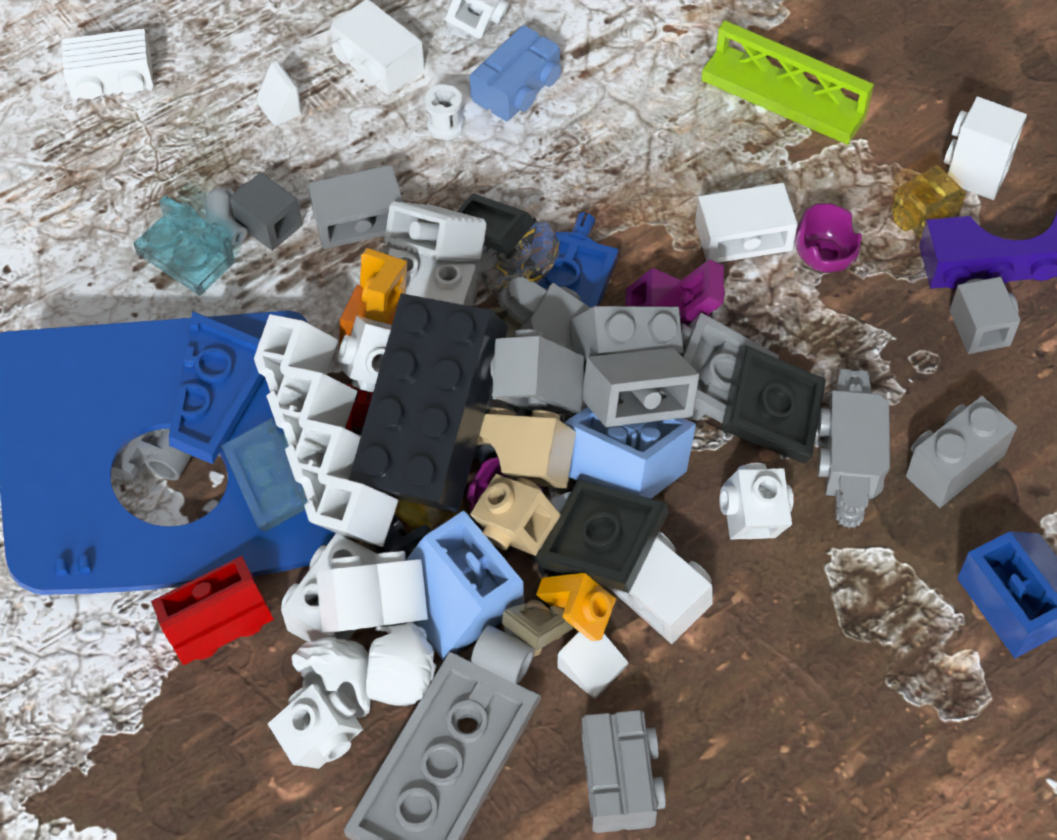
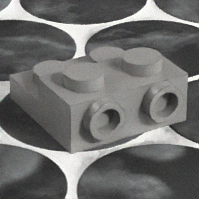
(713, 353)

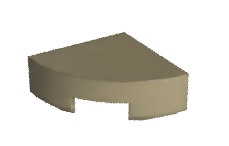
(536, 626)

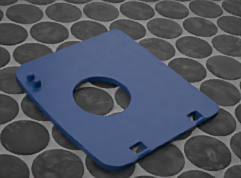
(66, 416)

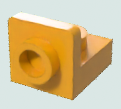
(383, 283)
(583, 601)

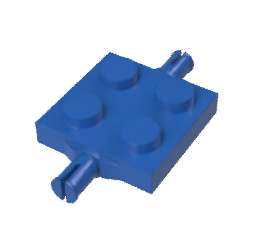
(582, 263)

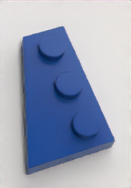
(213, 387)

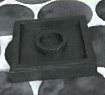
(774, 404)
(603, 535)

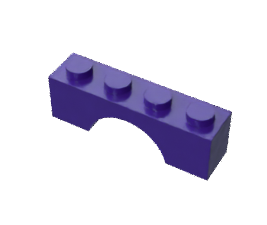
(961, 251)

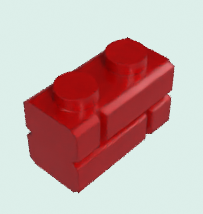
(212, 611)

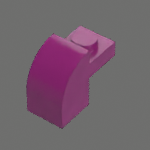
(695, 294)

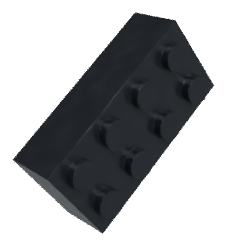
(428, 402)

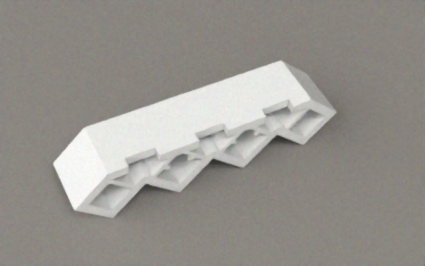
(314, 420)

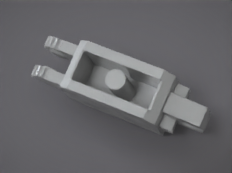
(542, 309)
(855, 446)

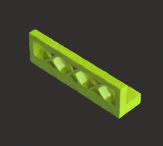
(787, 89)

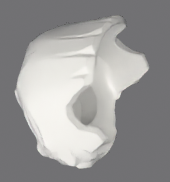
(336, 665)
(400, 665)

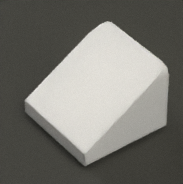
(279, 95)
(591, 663)

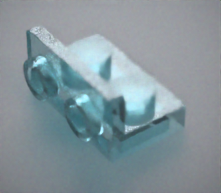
(186, 246)
(265, 475)

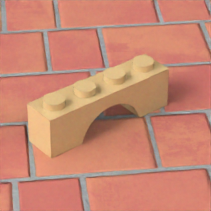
(530, 446)

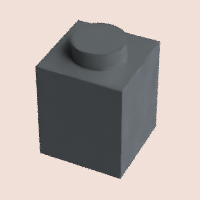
(266, 211)

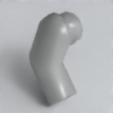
(218, 211)

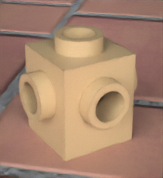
(515, 514)

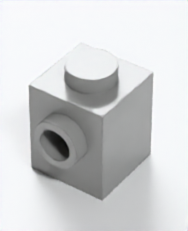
(985, 314)

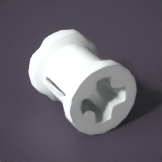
(440, 115)

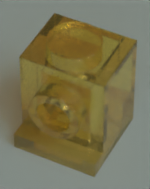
(919, 200)

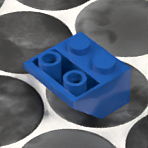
(1015, 588)

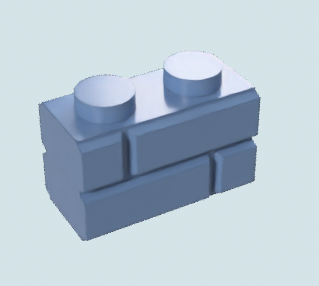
(515, 73)

